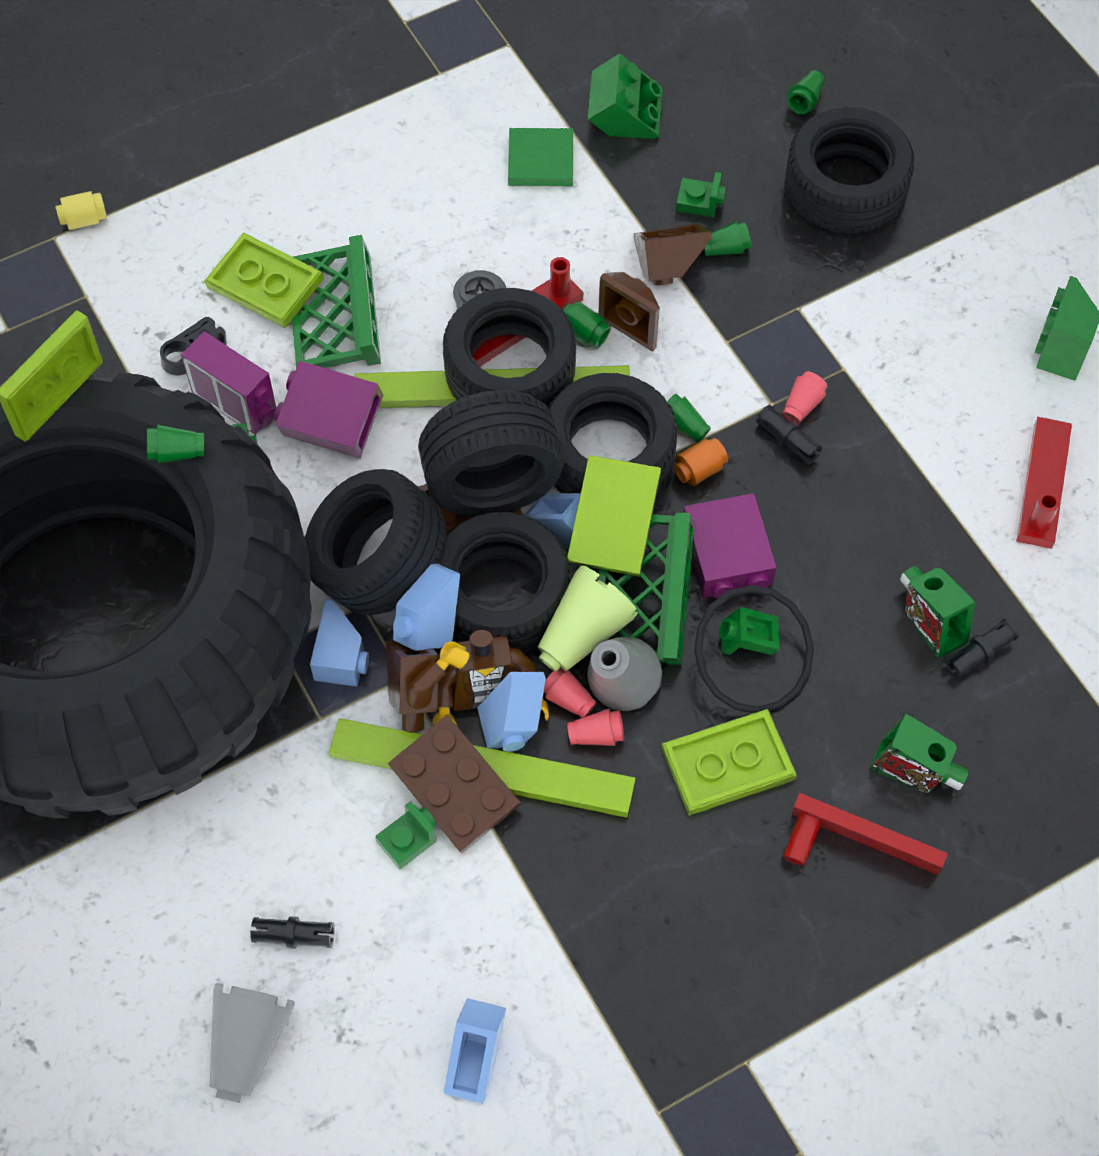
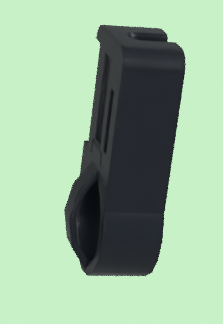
(184, 340)

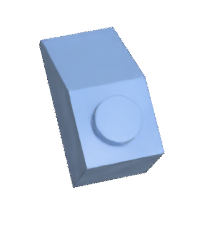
(557, 514)
(428, 610)
(338, 649)
(512, 710)
(474, 1050)

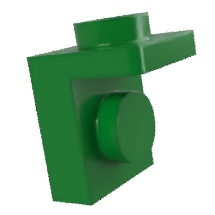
(701, 196)
(749, 631)
(408, 835)

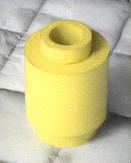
(81, 210)

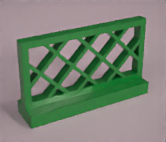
(362, 308)
(675, 587)

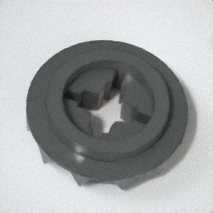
(468, 284)

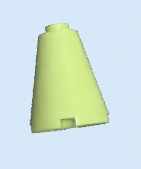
(584, 619)

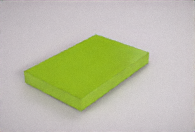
(264, 280)
(50, 376)
(614, 515)
(728, 762)

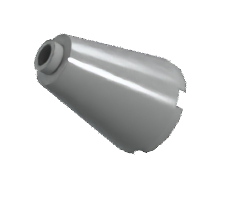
(624, 673)
(242, 1038)

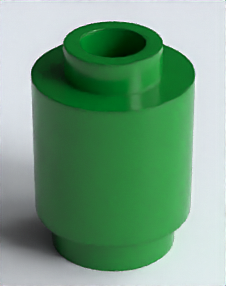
(588, 325)

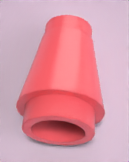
(804, 396)
(568, 693)
(597, 729)

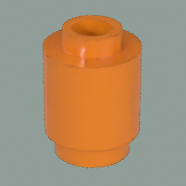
(700, 461)

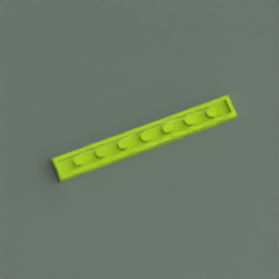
(431, 388)
(521, 773)

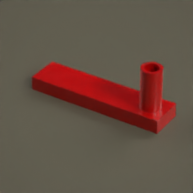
(558, 289)
(1044, 482)
(816, 814)

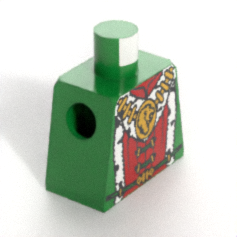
(938, 609)
(918, 757)

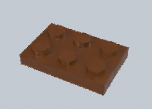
(454, 784)

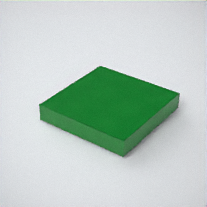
(540, 157)

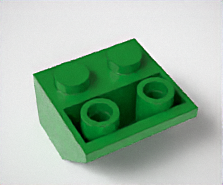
(625, 100)
(1067, 331)

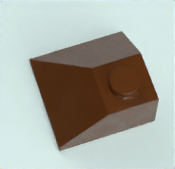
(669, 251)
(629, 307)

